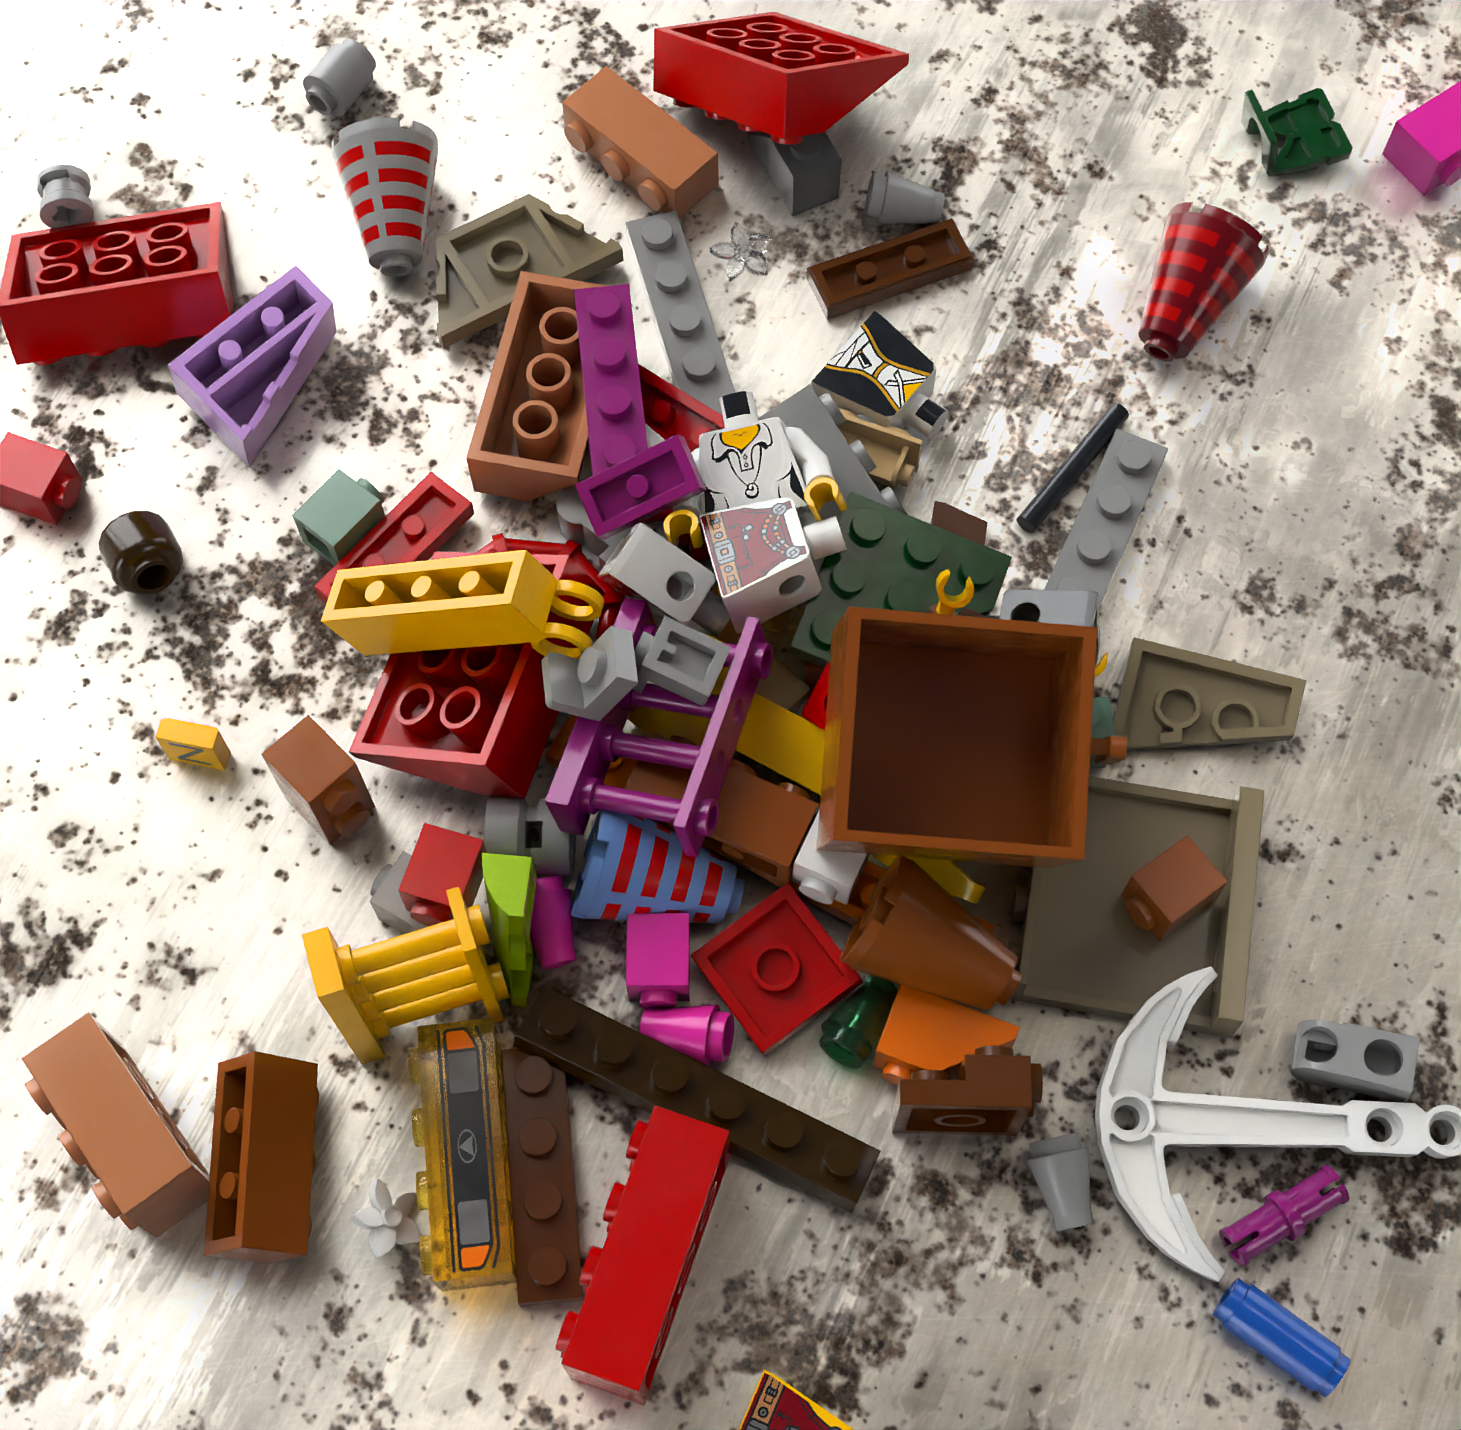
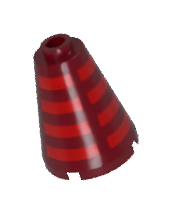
(1196, 277)

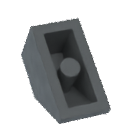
(801, 172)

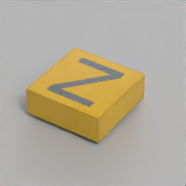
(193, 743)

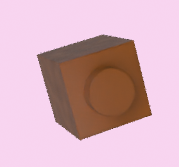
(1172, 889)

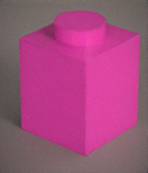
(658, 959)

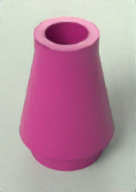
(552, 923)
(694, 1031)

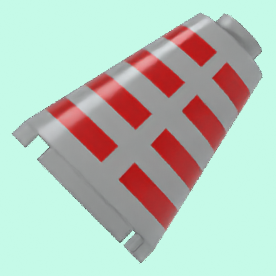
(388, 188)

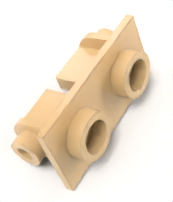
(889, 447)

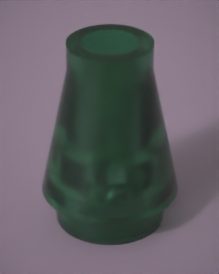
(858, 1023)

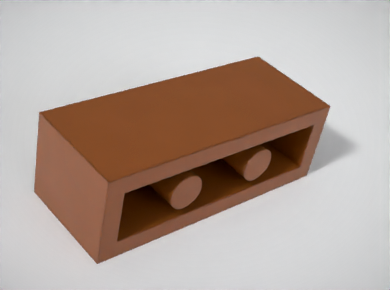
(757, 821)
(262, 1159)

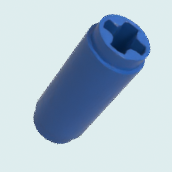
(1281, 1337)

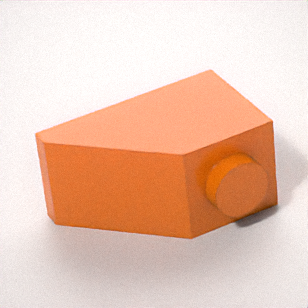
(934, 1035)

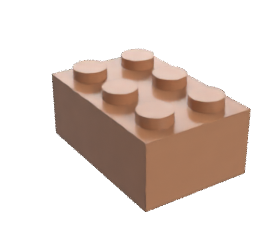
(116, 1127)

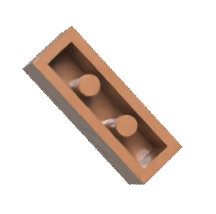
(640, 143)

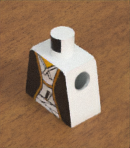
(883, 379)

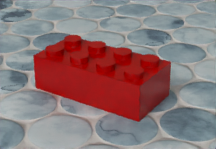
(647, 1255)

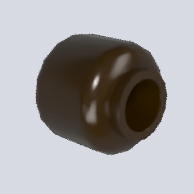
(140, 552)

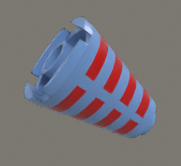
(643, 869)

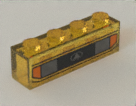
(464, 1155)

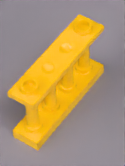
(404, 977)

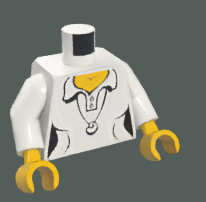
(751, 465)

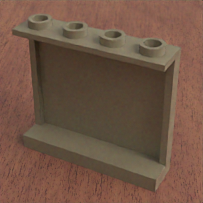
(1084, 948)

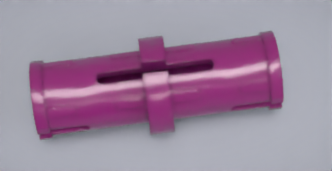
(1284, 1215)

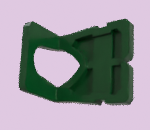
(1305, 127)

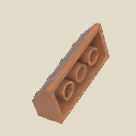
(534, 407)

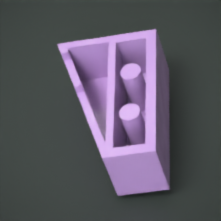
(256, 362)

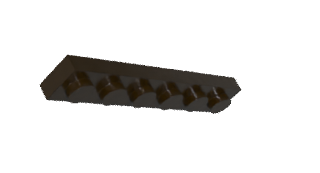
(653, 1074)

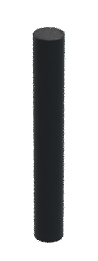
(1072, 468)

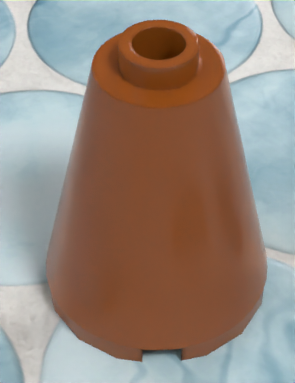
(929, 941)

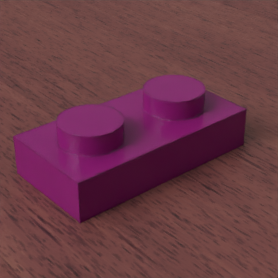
(640, 487)

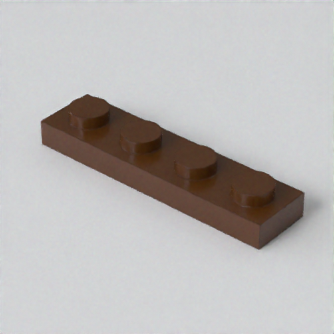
(541, 1180)

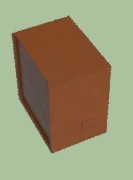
(959, 738)

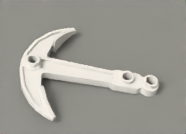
(1200, 1120)

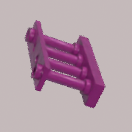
(594, 744)

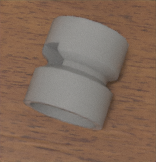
(509, 833)

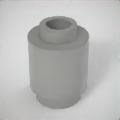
(339, 77)

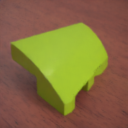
(510, 897)

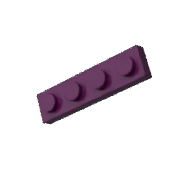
(610, 375)

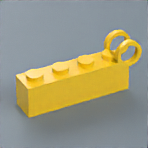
(458, 605)

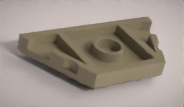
(485, 258)

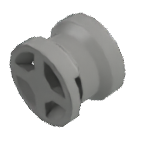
(64, 196)

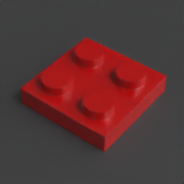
(776, 969)

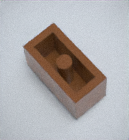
(319, 780)

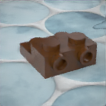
(987, 1098)

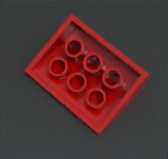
(770, 72)
(116, 284)
(468, 712)

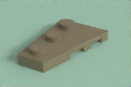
(1201, 700)

